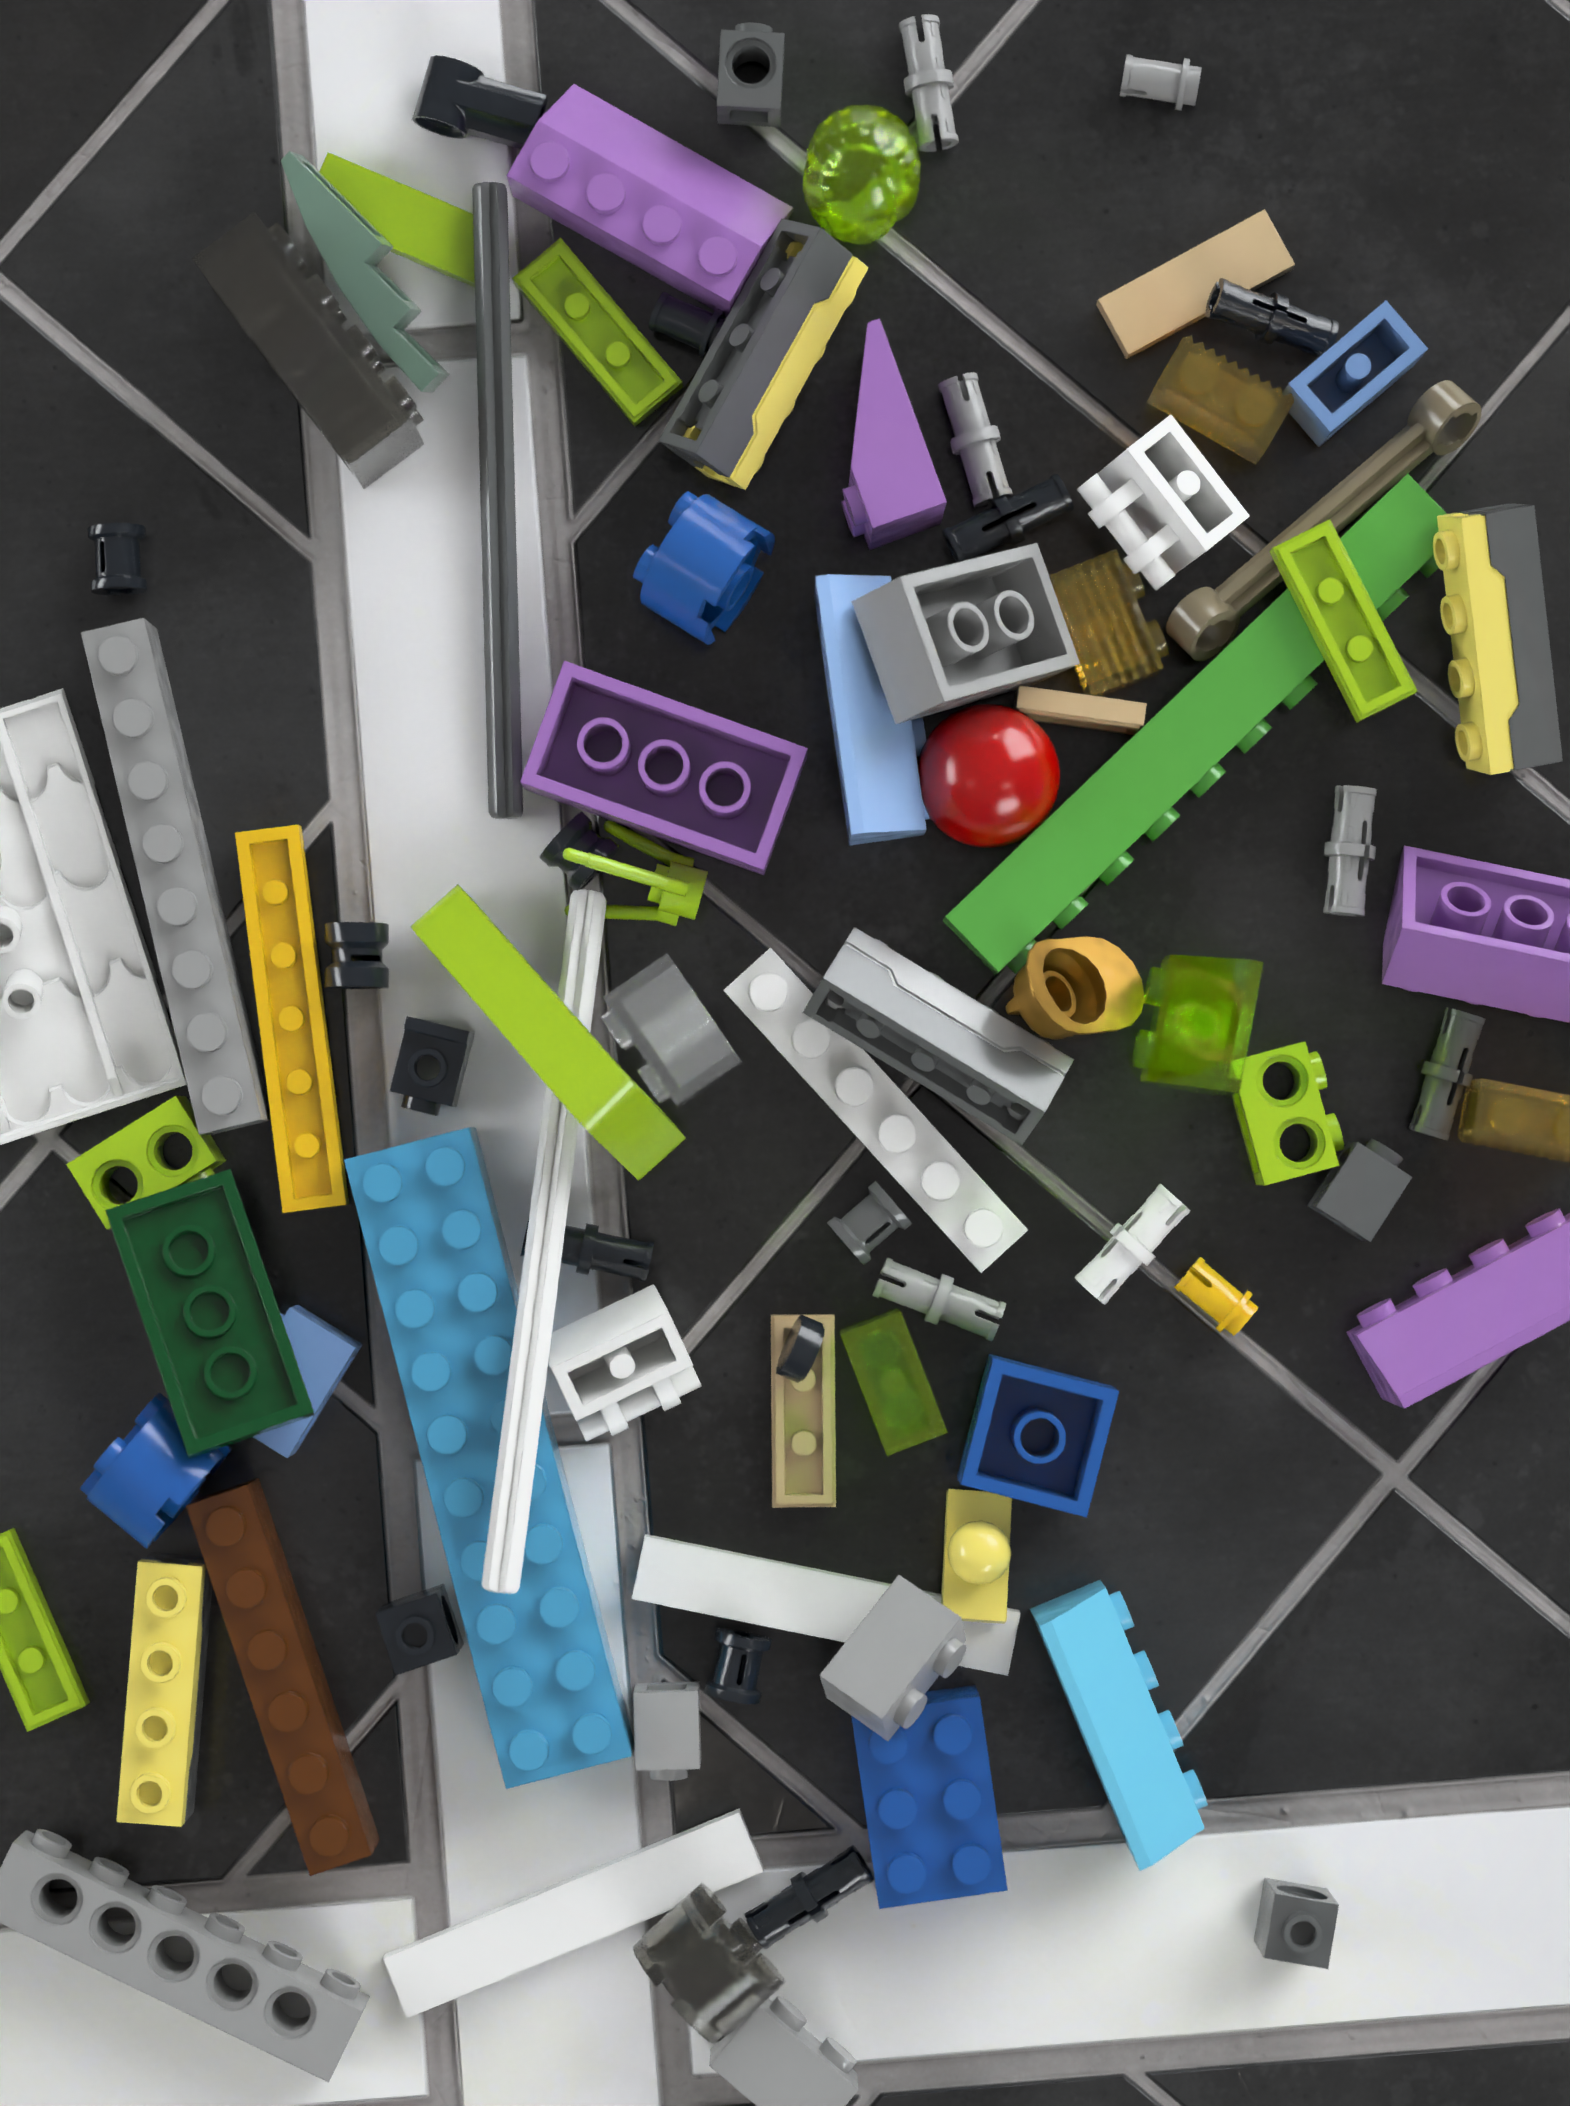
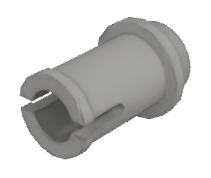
(1161, 80)

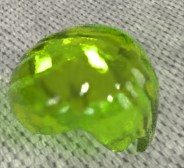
(861, 173)

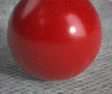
(988, 775)

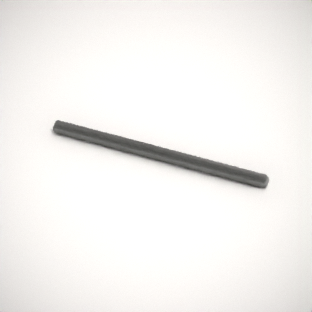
(497, 500)

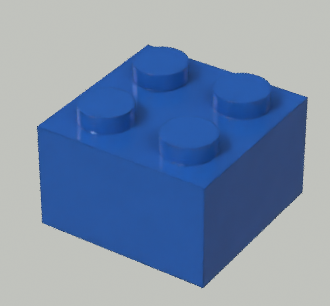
(1037, 1435)

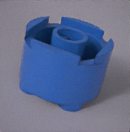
(703, 566)
(148, 1474)

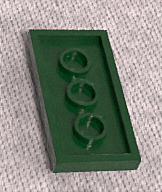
(209, 1313)

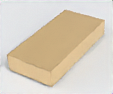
(1080, 710)

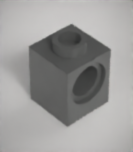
(743, 102)
(1361, 1188)
(1296, 1923)

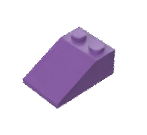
(891, 472)

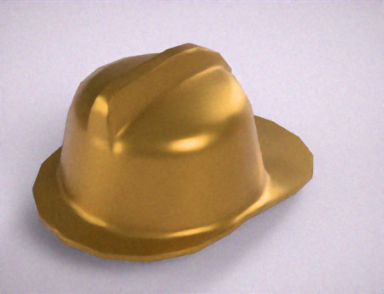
(1077, 988)

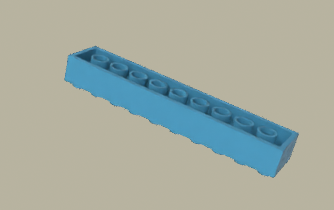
(452, 1332)

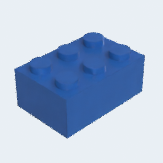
(932, 1804)

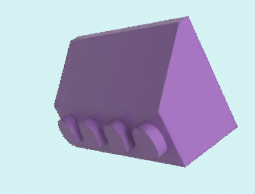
(645, 198)
(1479, 934)
(1469, 1316)

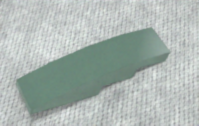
(352, 253)

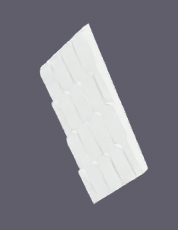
(75, 973)

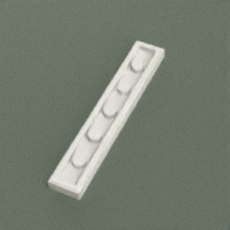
(788, 1597)
(571, 1913)

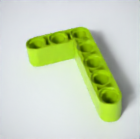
(547, 1034)

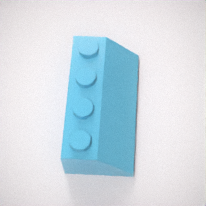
(1119, 1720)

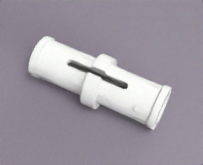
(1132, 1244)

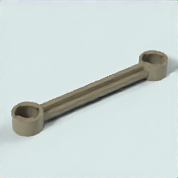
(1437, 424)

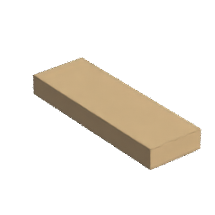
(1179, 289)
(803, 1423)

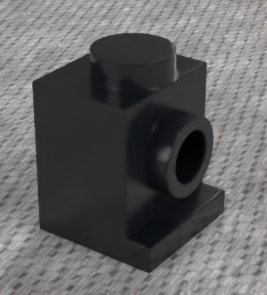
(449, 1047)

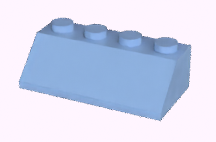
(871, 751)

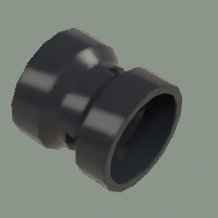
(356, 940)

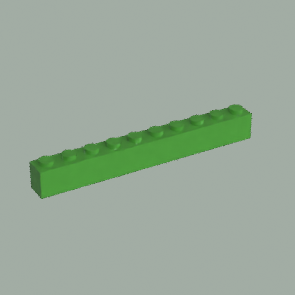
(1183, 745)

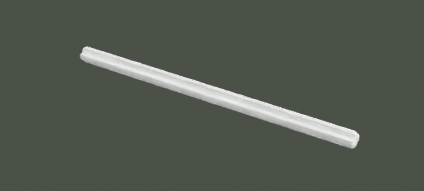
(540, 1270)

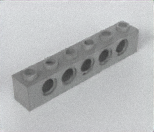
(193, 1986)

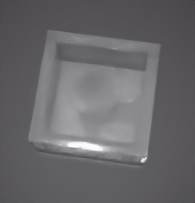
(670, 1031)

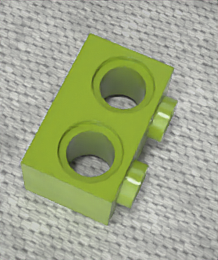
(1265, 1118)
(141, 1151)

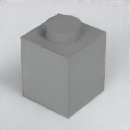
(667, 1729)

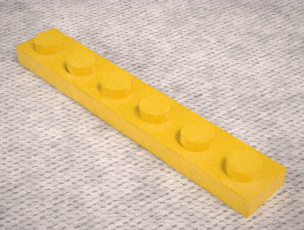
(291, 1018)

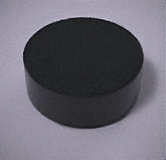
(800, 1349)

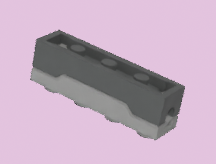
(938, 1036)

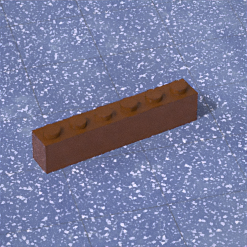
(284, 1676)

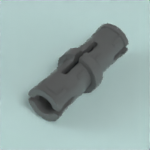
(1447, 1073)

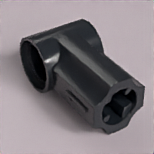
(463, 102)

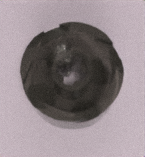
(708, 1965)

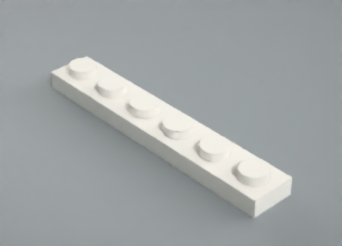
(877, 1113)

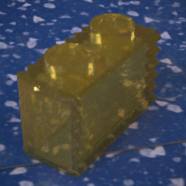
(1220, 400)
(1108, 625)
(1516, 1119)

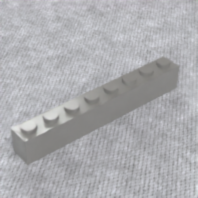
(176, 876)

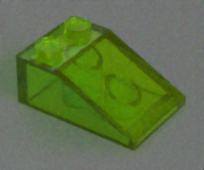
(1198, 1023)

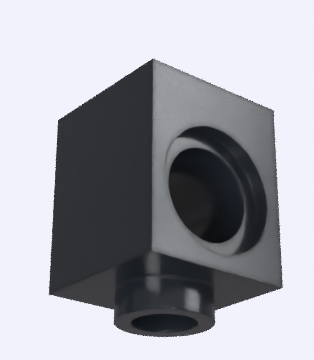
(419, 1629)

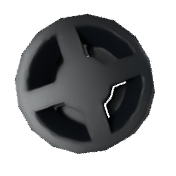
(579, 836)

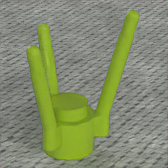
(674, 887)

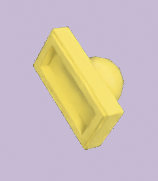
(976, 1555)

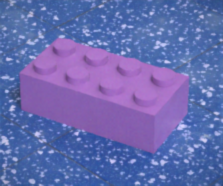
(664, 768)

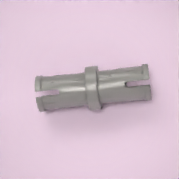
(928, 83)
(975, 439)
(1349, 850)
(939, 1299)

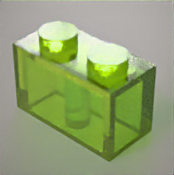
(893, 1381)

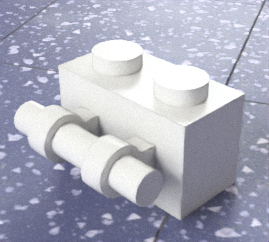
(1162, 503)
(621, 1363)

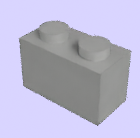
(895, 1659)
(782, 2063)

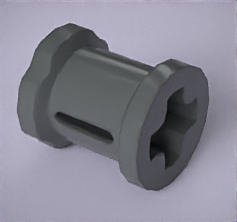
(869, 1223)

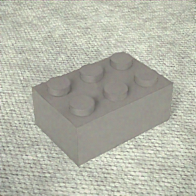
(965, 632)

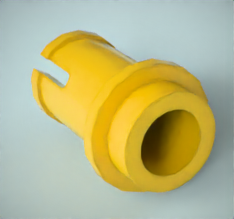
(1217, 1297)

